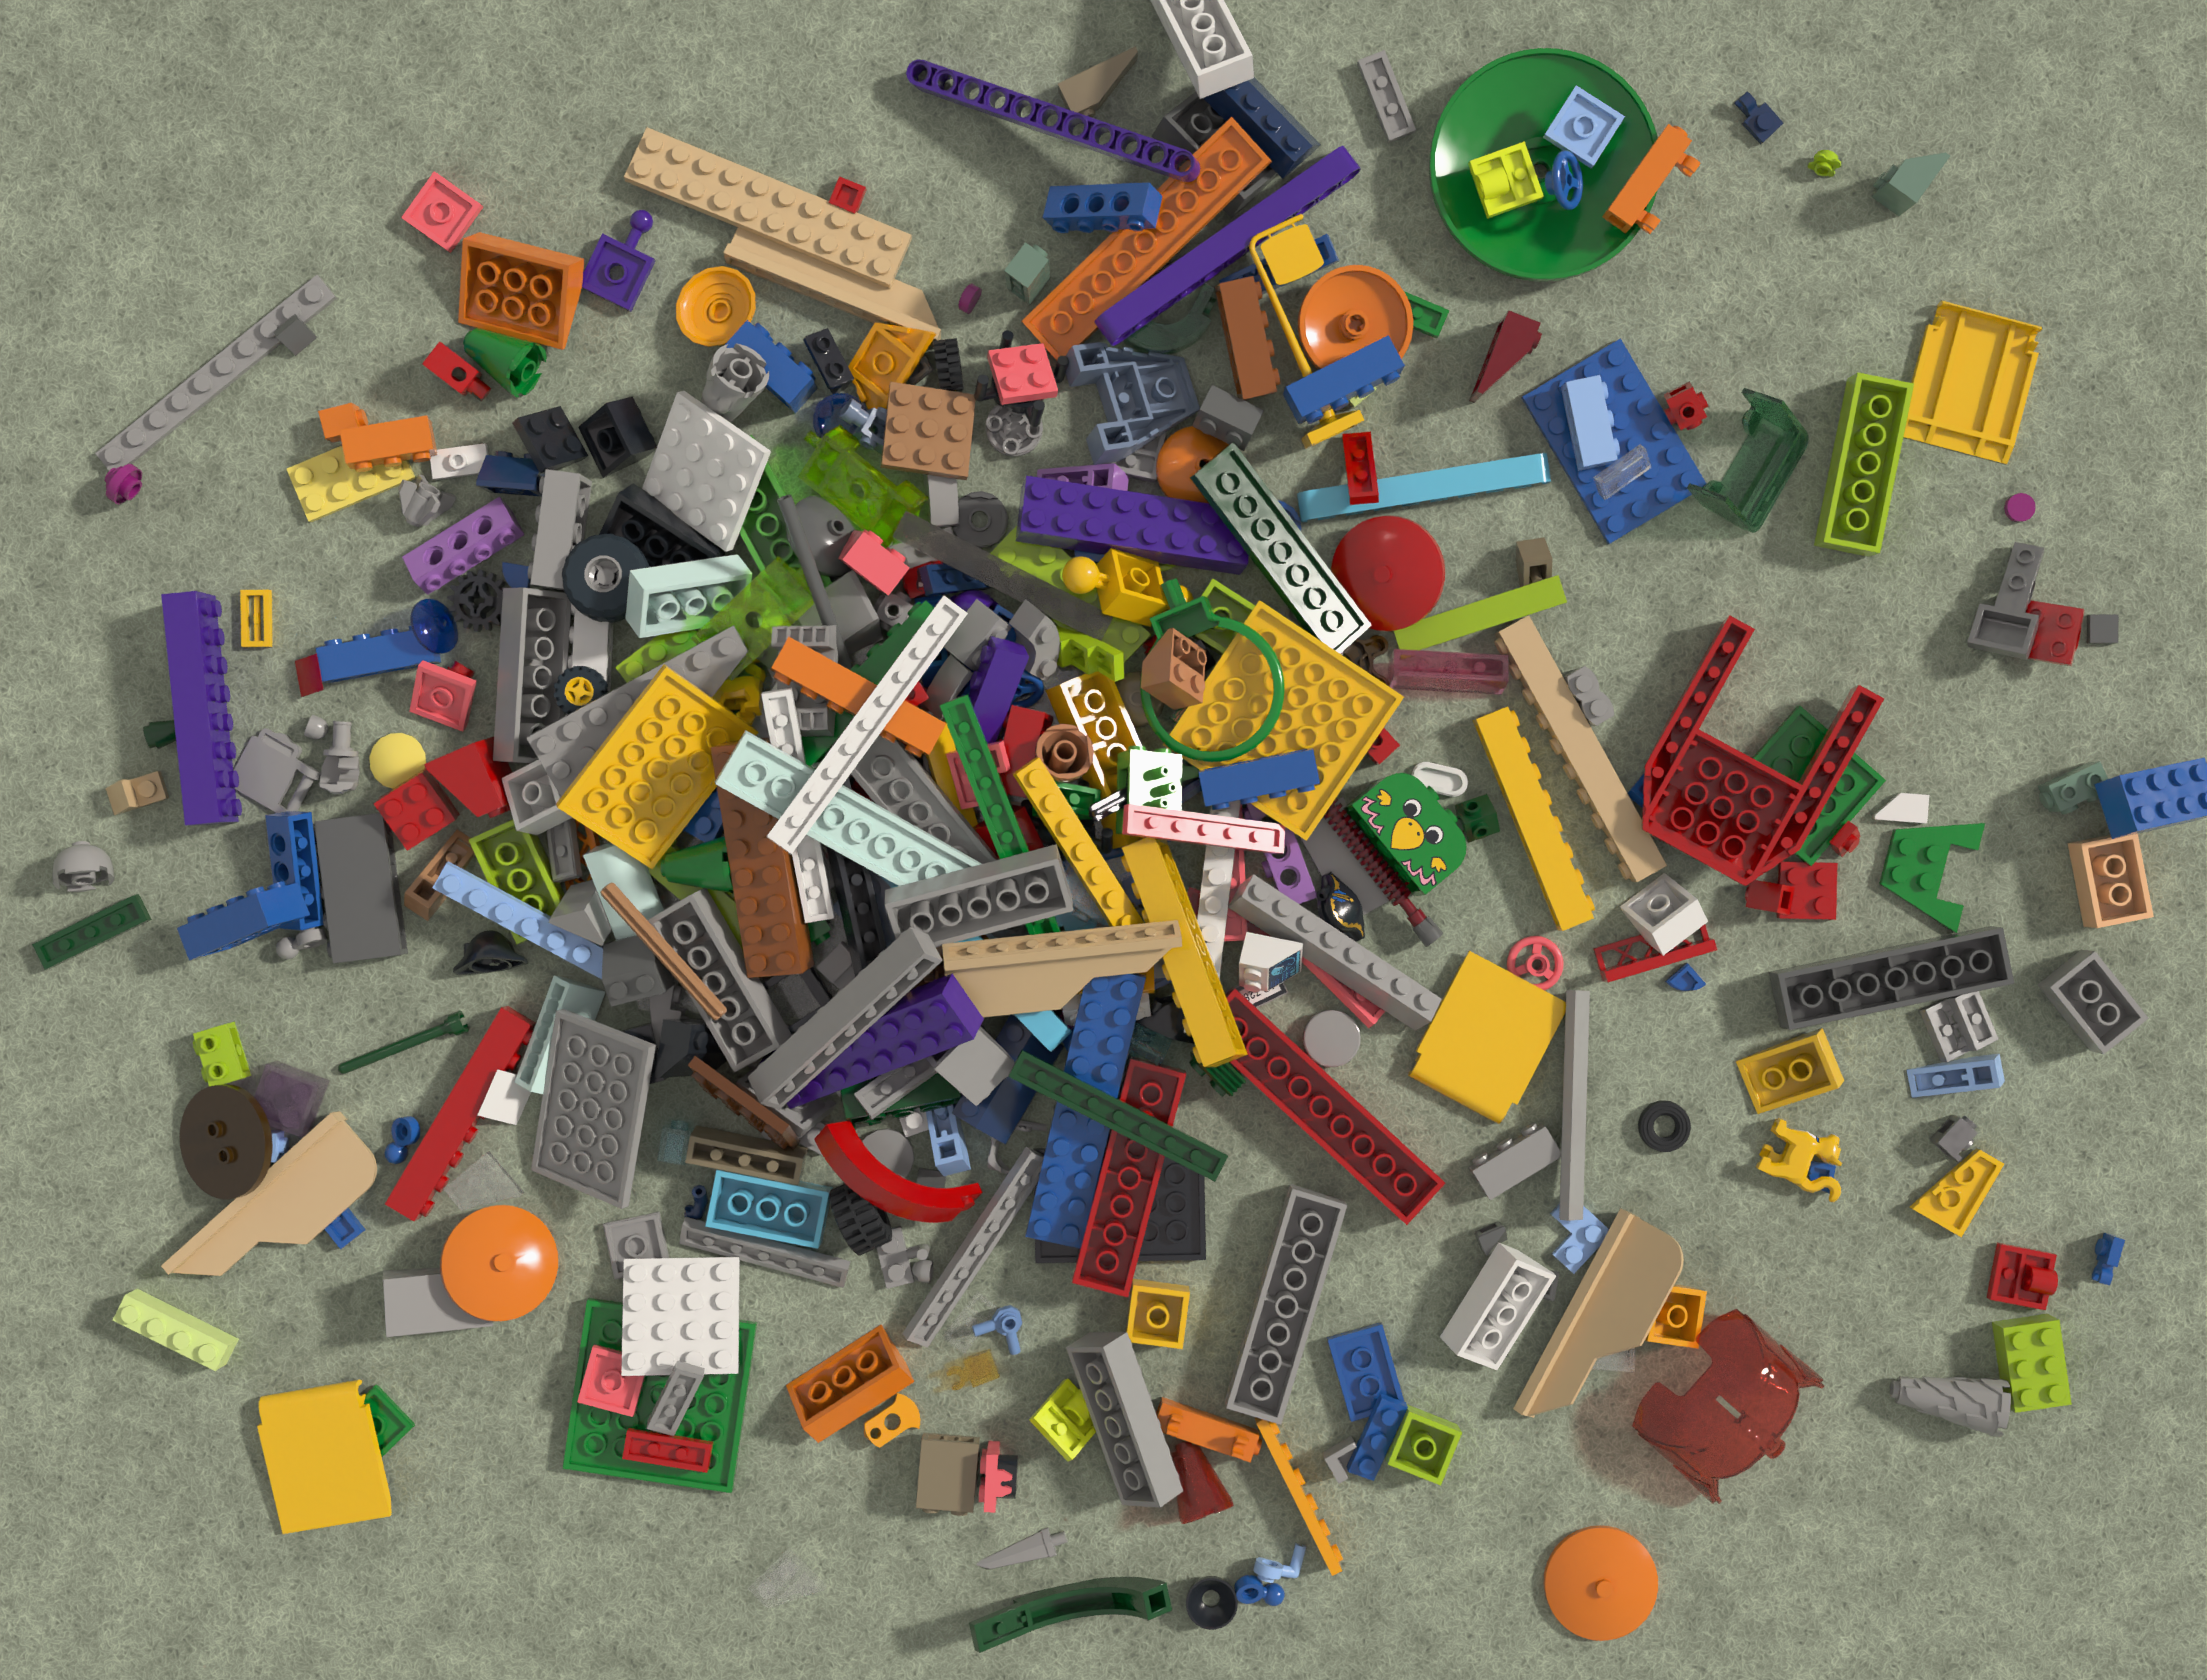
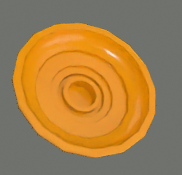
(715, 305)

